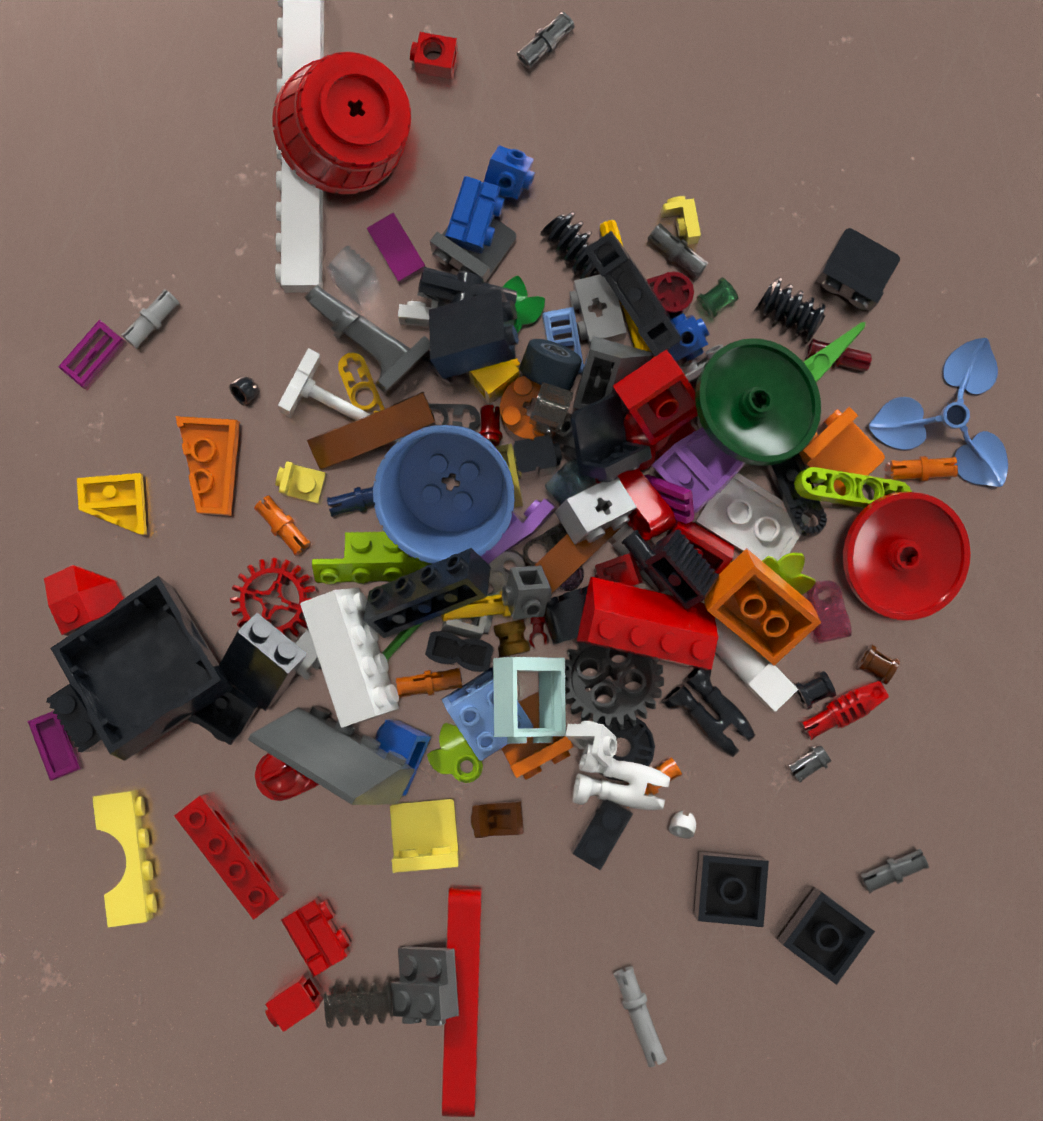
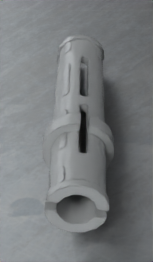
(635, 1003)

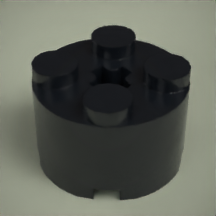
(565, 615)

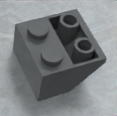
(605, 366)

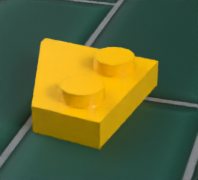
(115, 500)

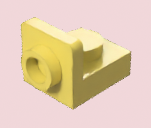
(688, 222)
(300, 482)

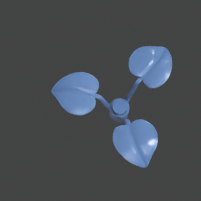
(902, 422)

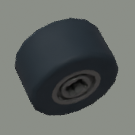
(550, 363)

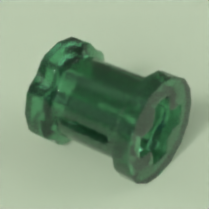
(727, 294)

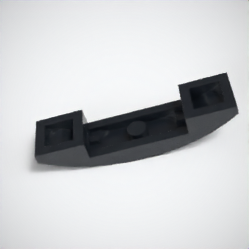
(634, 293)

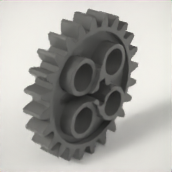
(624, 702)

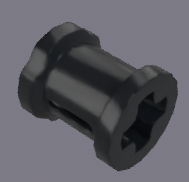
(815, 690)

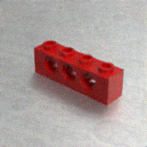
(229, 855)

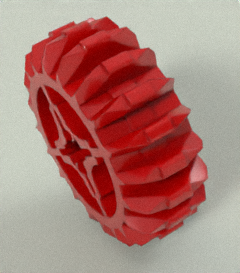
(278, 586)

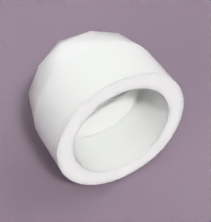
(683, 825)

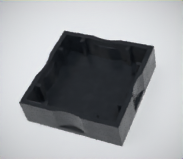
(141, 669)

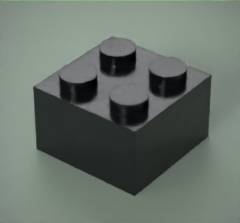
(731, 889)
(826, 936)

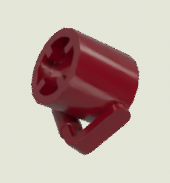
(673, 291)

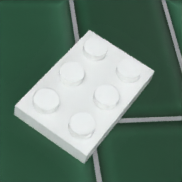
(750, 519)

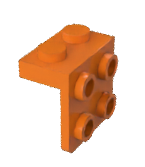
(842, 448)
(527, 757)

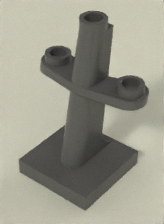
(390, 353)

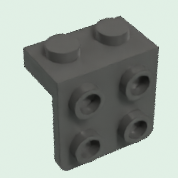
(471, 262)

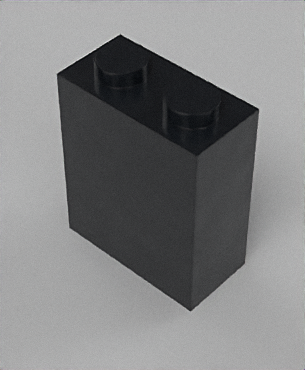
(472, 333)
(261, 661)

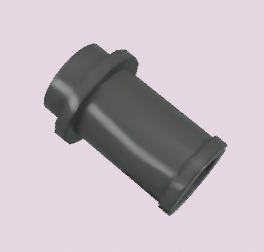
(812, 762)

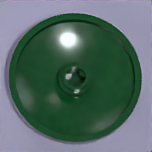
(758, 402)

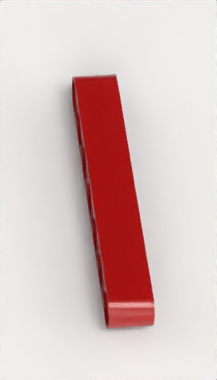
(462, 1030)

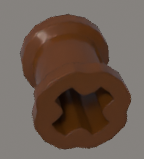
(879, 664)

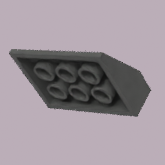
(335, 757)

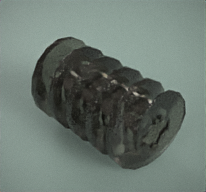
(358, 1005)

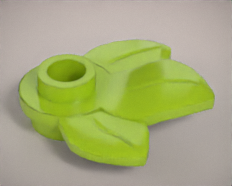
(790, 568)
(452, 753)

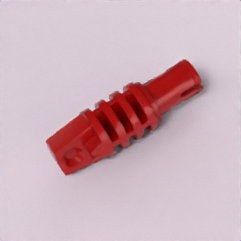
(847, 709)

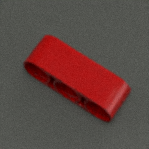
(652, 513)

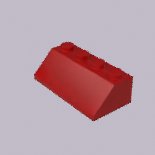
(647, 624)

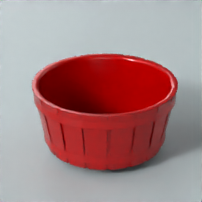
(322, 137)

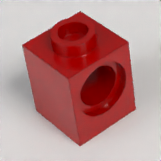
(440, 67)

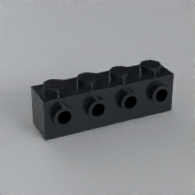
(427, 593)

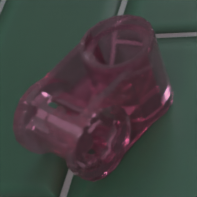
(831, 612)

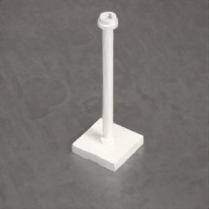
(304, 386)

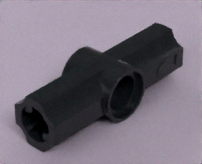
(453, 288)

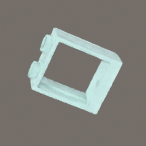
(551, 698)

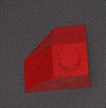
(80, 597)

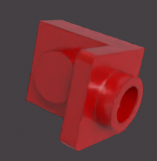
(620, 570)

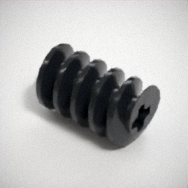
(570, 241)
(792, 308)

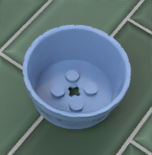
(425, 515)

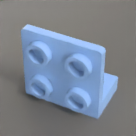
(474, 714)

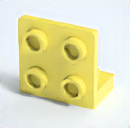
(424, 835)

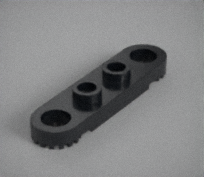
(784, 477)

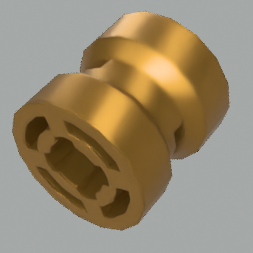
(511, 638)

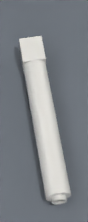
(752, 668)

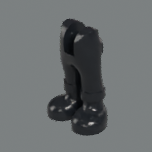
(710, 727)

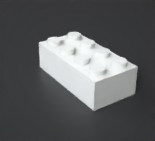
(350, 656)

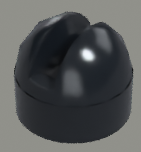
(243, 390)

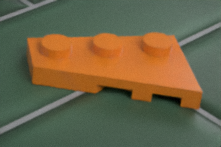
(211, 460)

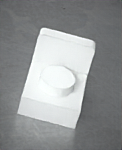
(416, 313)

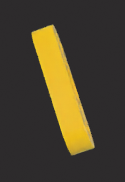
(363, 372)

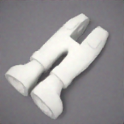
(628, 795)

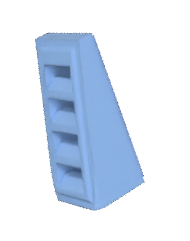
(560, 315)

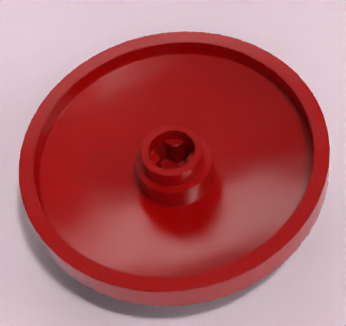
(906, 555)

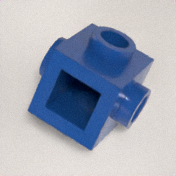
(510, 171)
(697, 340)

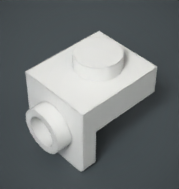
(602, 738)

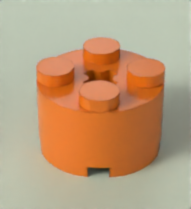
(513, 414)

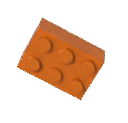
(761, 607)

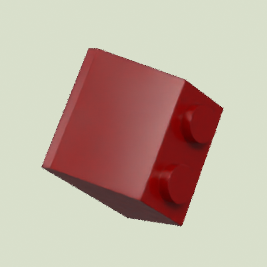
(658, 397)

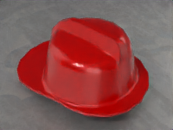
(280, 780)

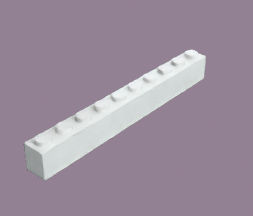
(300, 202)

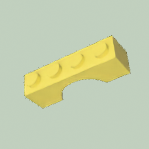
(121, 817)

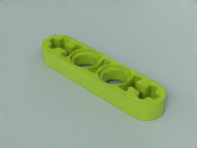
(853, 485)

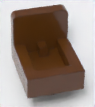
(497, 819)

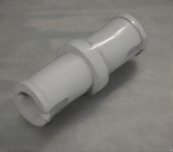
(150, 318)

